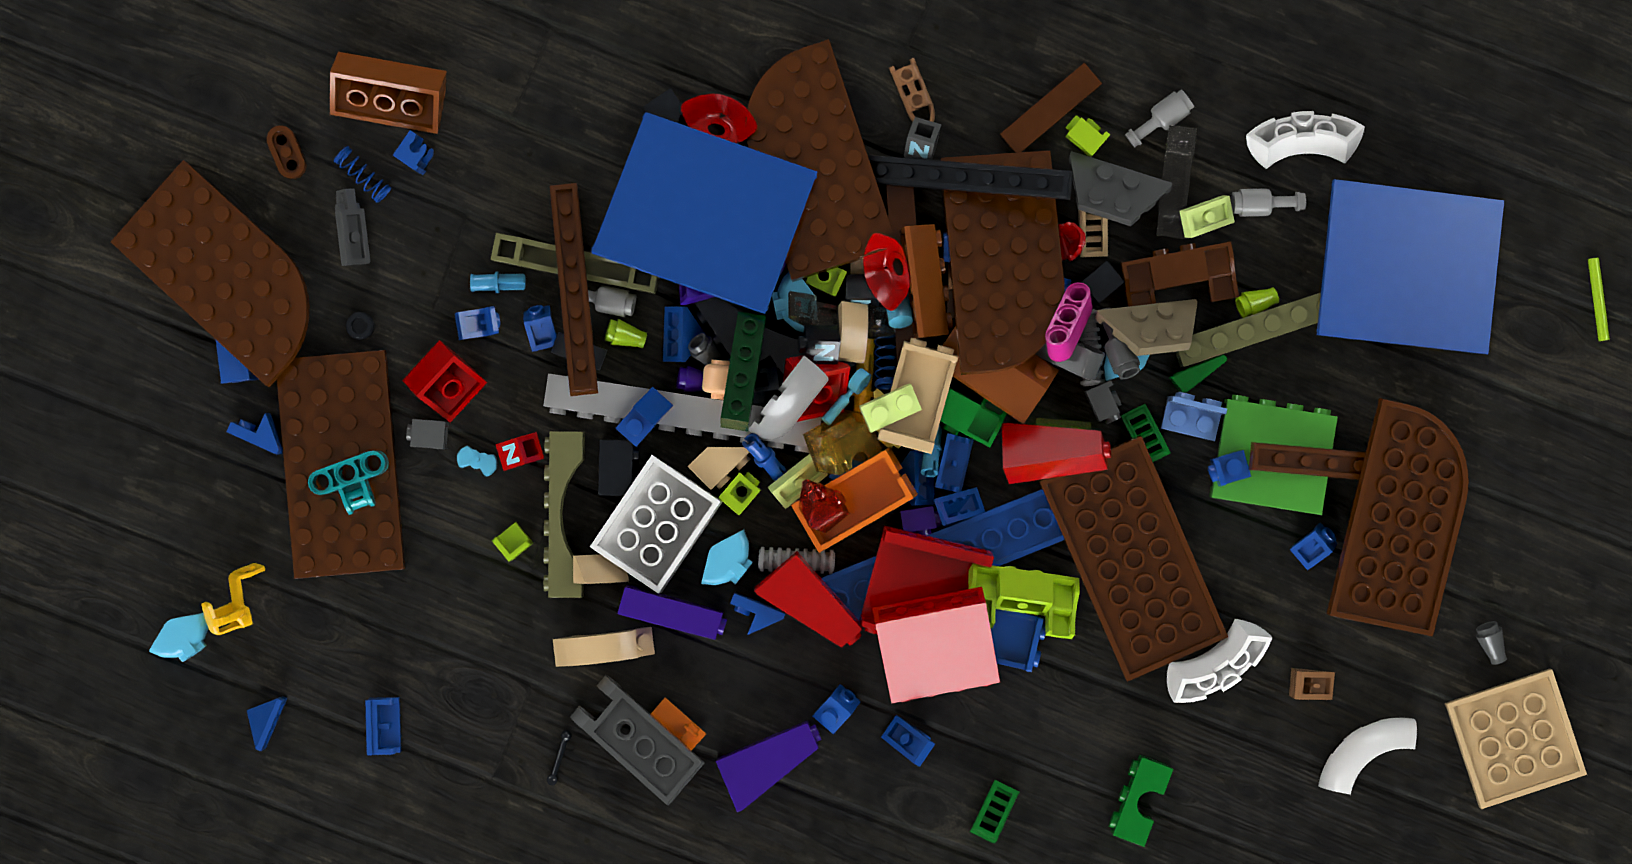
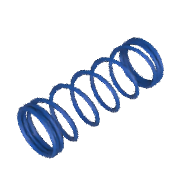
(342, 155)
(887, 380)

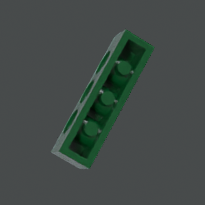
(743, 371)

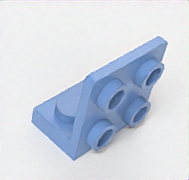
(1192, 417)

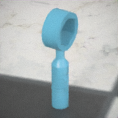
(856, 385)

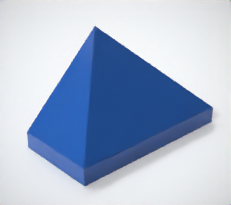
(679, 330)
(923, 485)
(959, 506)
(263, 721)

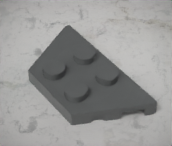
(1114, 190)

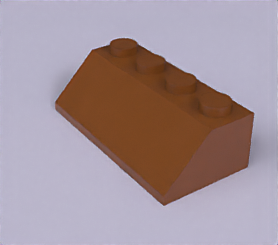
(387, 92)
(926, 287)
(1012, 389)

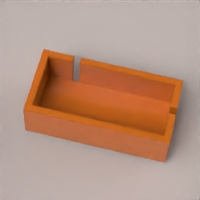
(869, 493)

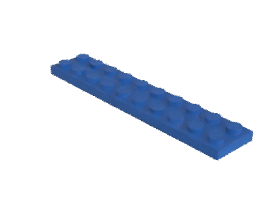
(1005, 530)

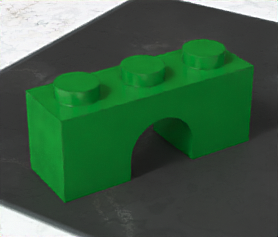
(1146, 777)

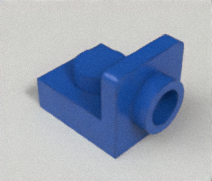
(539, 327)
(1229, 468)
(1315, 546)

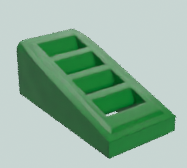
(1190, 377)
(1164, 451)
(984, 833)

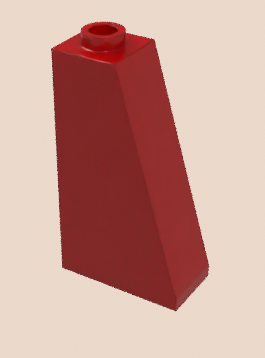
(1051, 452)
(806, 597)

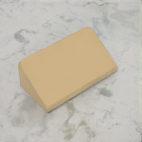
(596, 569)

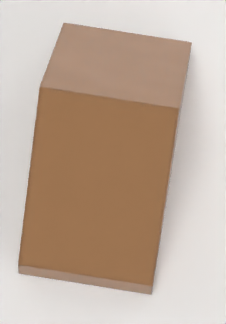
(1311, 684)

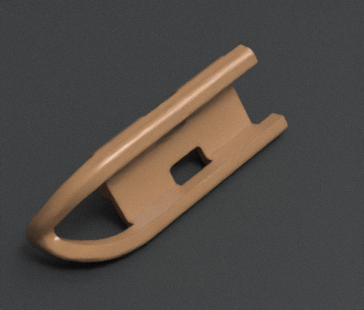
(916, 99)

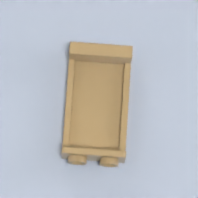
(930, 376)

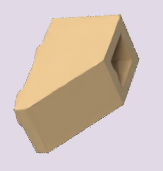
(716, 463)

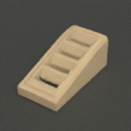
(1103, 238)

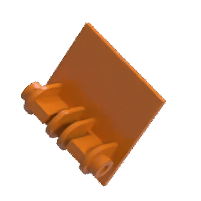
(678, 723)

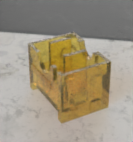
(837, 444)

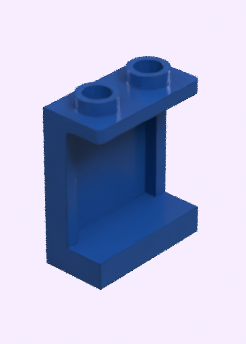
(1017, 638)

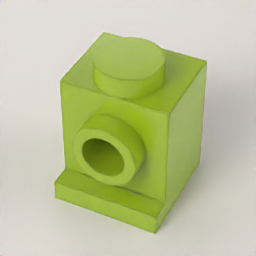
(1085, 135)
(830, 286)
(733, 500)

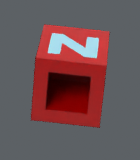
(520, 451)

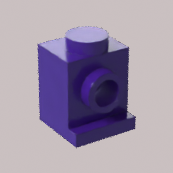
(920, 520)

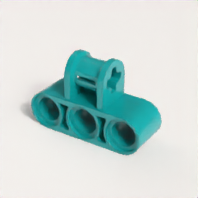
(354, 488)

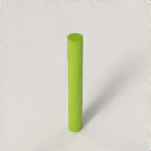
(1598, 299)

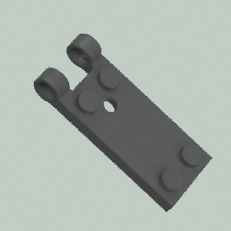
(649, 748)

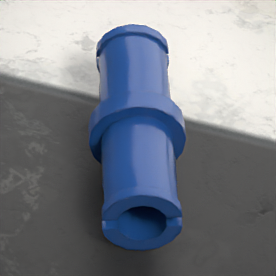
(764, 456)

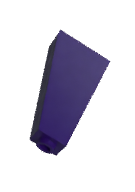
(671, 612)
(762, 764)

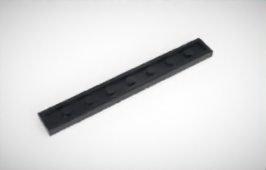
(972, 177)

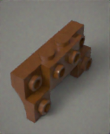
(1181, 268)

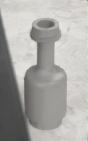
(1165, 113)
(1261, 202)
(613, 301)

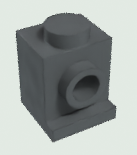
(1104, 403)

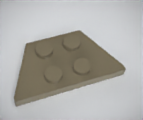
(1152, 326)

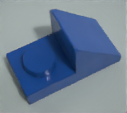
(644, 416)
(264, 437)
(764, 614)
(908, 740)

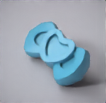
(482, 461)

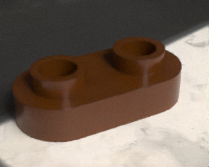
(286, 153)

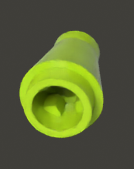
(1256, 301)
(624, 334)

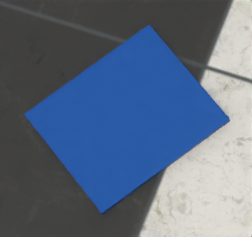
(704, 212)
(1410, 267)

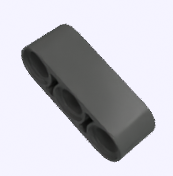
(1083, 362)

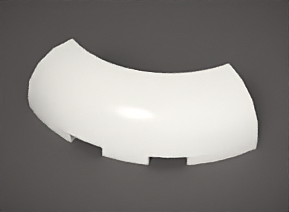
(1304, 134)
(1220, 665)
(1364, 746)

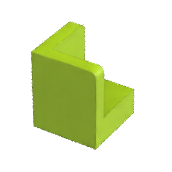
(512, 542)

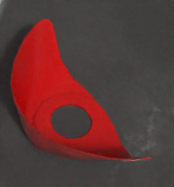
(706, 110)
(886, 284)

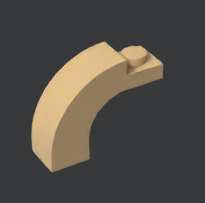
(603, 647)

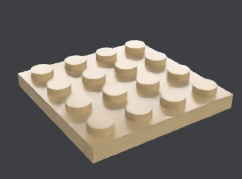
(1515, 738)

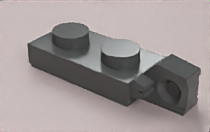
(351, 229)

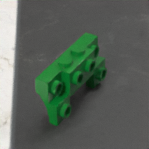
(974, 419)

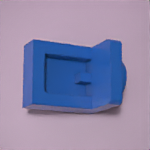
(477, 323)
(836, 709)

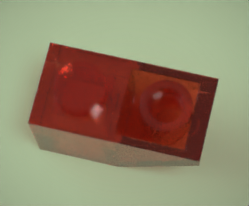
(822, 505)

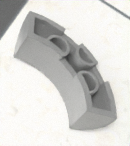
(797, 394)

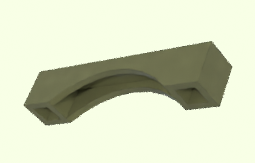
(543, 257)
(1251, 330)
(565, 456)

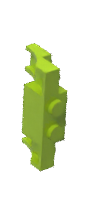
(1029, 593)

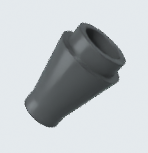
(704, 349)
(1492, 641)

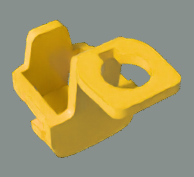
(235, 611)

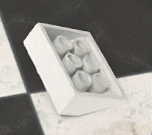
(656, 524)

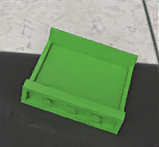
(1274, 425)

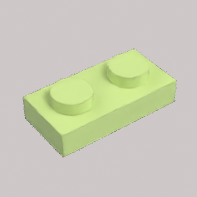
(1207, 216)
(890, 407)
(788, 486)

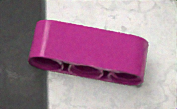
(1068, 322)

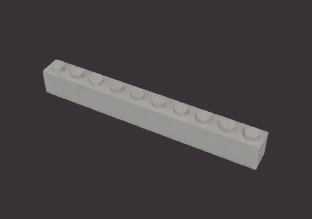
(688, 411)

